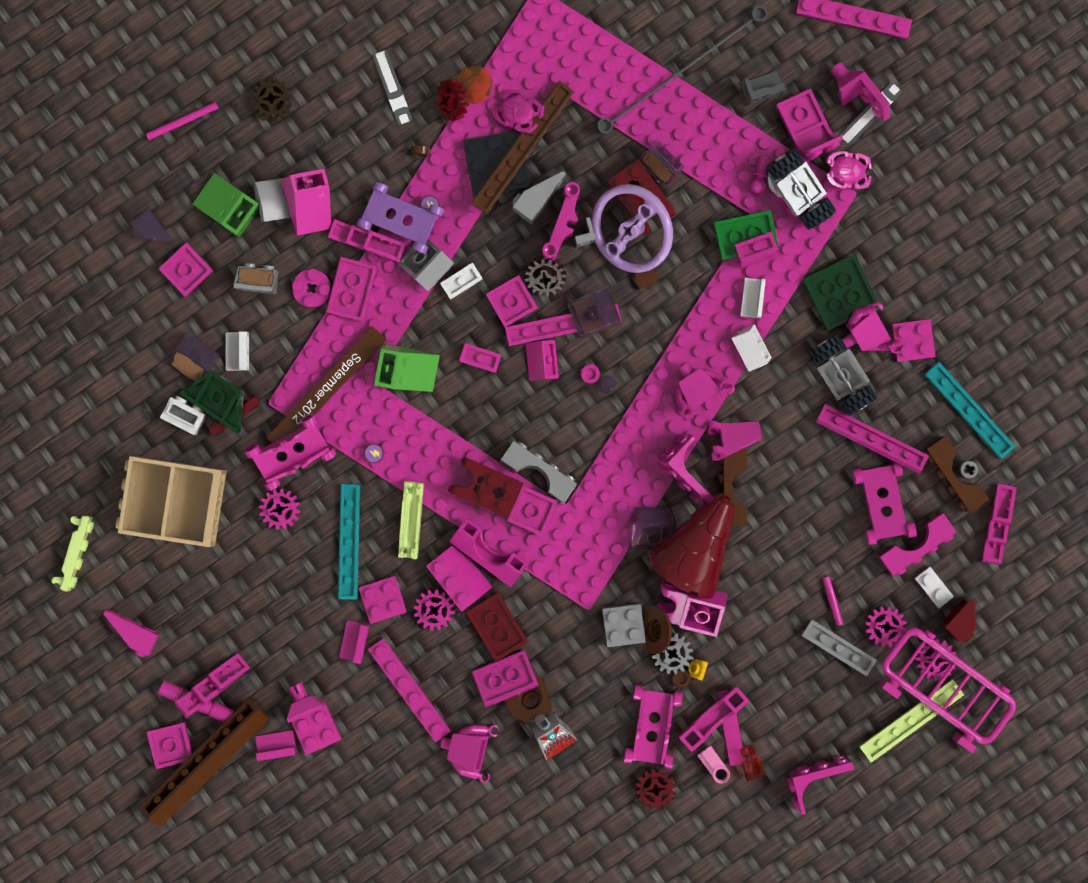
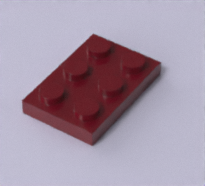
(497, 626)

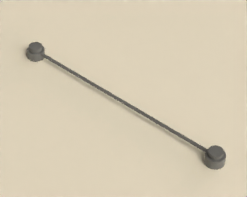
(758, 15)

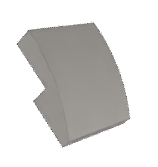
(271, 200)

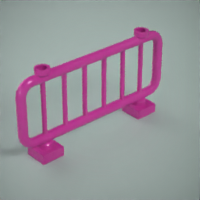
(969, 734)

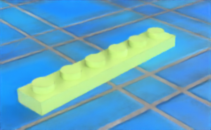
(907, 723)

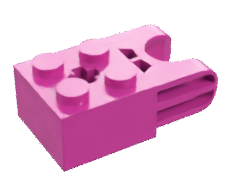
(693, 612)

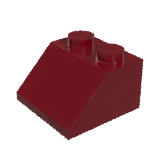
(961, 621)

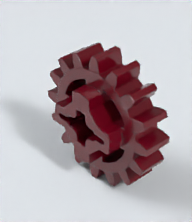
(451, 99)
(665, 787)

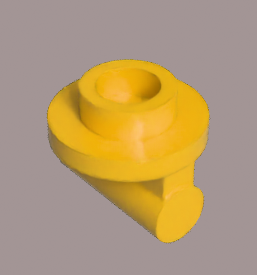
(697, 669)

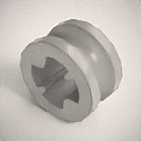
(967, 475)

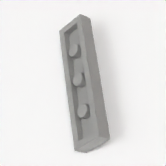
(839, 647)

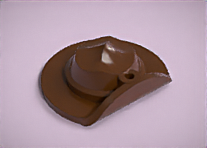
(656, 629)
(530, 703)

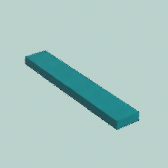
(969, 410)
(349, 541)

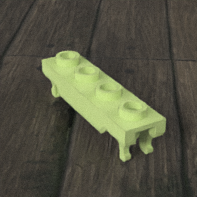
(410, 519)
(73, 557)

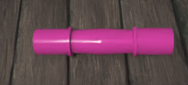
(212, 709)

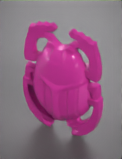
(517, 111)
(848, 170)

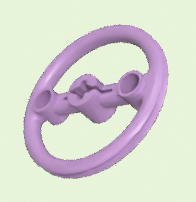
(655, 206)

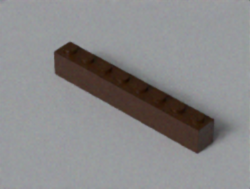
(204, 762)

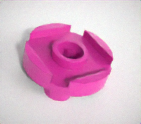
(311, 277)

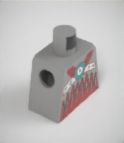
(552, 734)

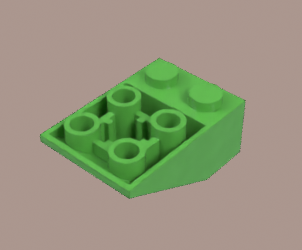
(227, 205)
(406, 368)

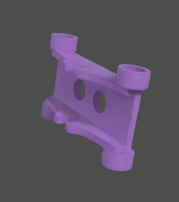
(422, 219)

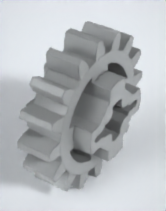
(683, 661)

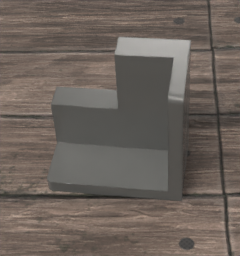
(762, 87)

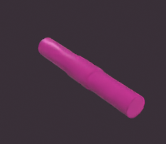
(832, 600)

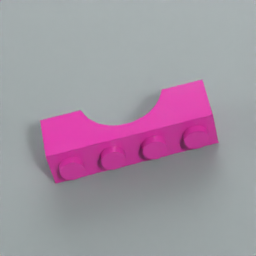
(937, 531)
(504, 566)
(715, 715)

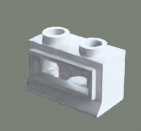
(183, 415)

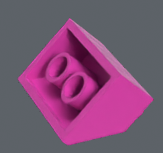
(459, 577)

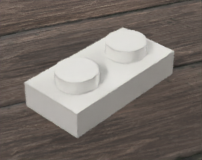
(461, 281)
(933, 587)

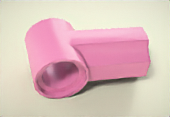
(713, 763)

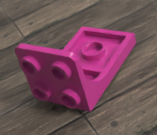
(807, 125)
(673, 462)
(804, 775)

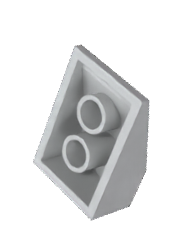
(535, 198)

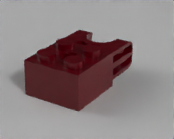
(638, 174)
(482, 488)

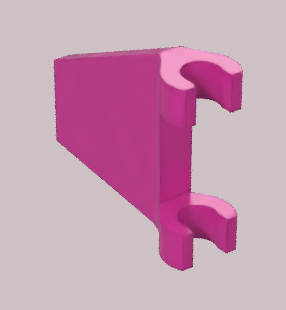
(733, 437)

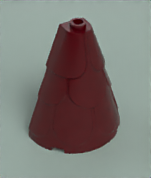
(696, 549)

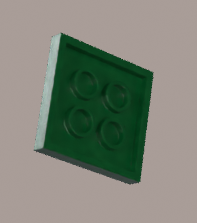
(839, 291)

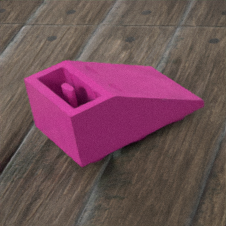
(308, 201)

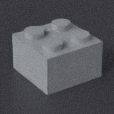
(623, 624)

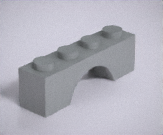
(519, 458)

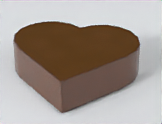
(646, 279)

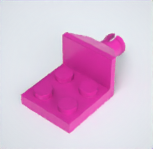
(857, 82)
(311, 720)

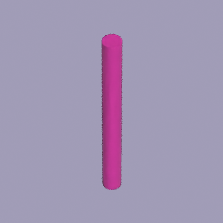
(182, 120)

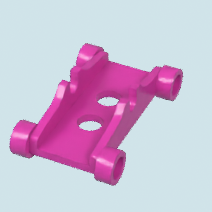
(566, 216)
(273, 469)
(895, 523)
(662, 704)

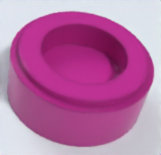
(590, 373)

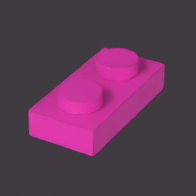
(480, 358)

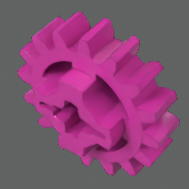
(281, 517)
(428, 602)
(884, 634)
(935, 669)

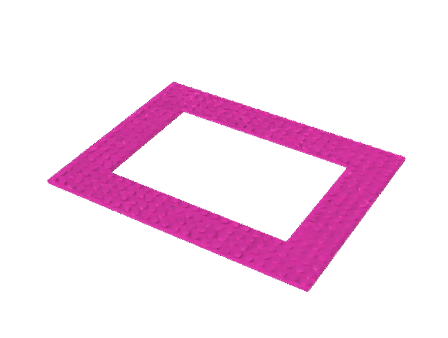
(717, 149)

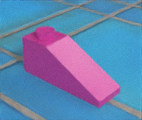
(134, 634)

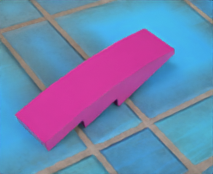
(366, 240)
(998, 524)
(212, 685)

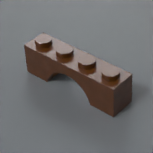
(942, 455)
(730, 468)

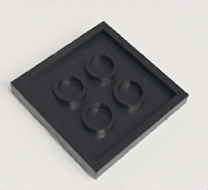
(485, 154)

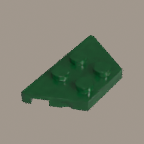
(218, 399)

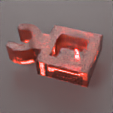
(752, 765)

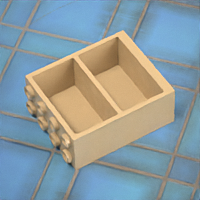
(171, 501)

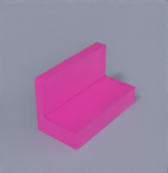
(756, 249)
(542, 360)
(354, 641)
(275, 745)

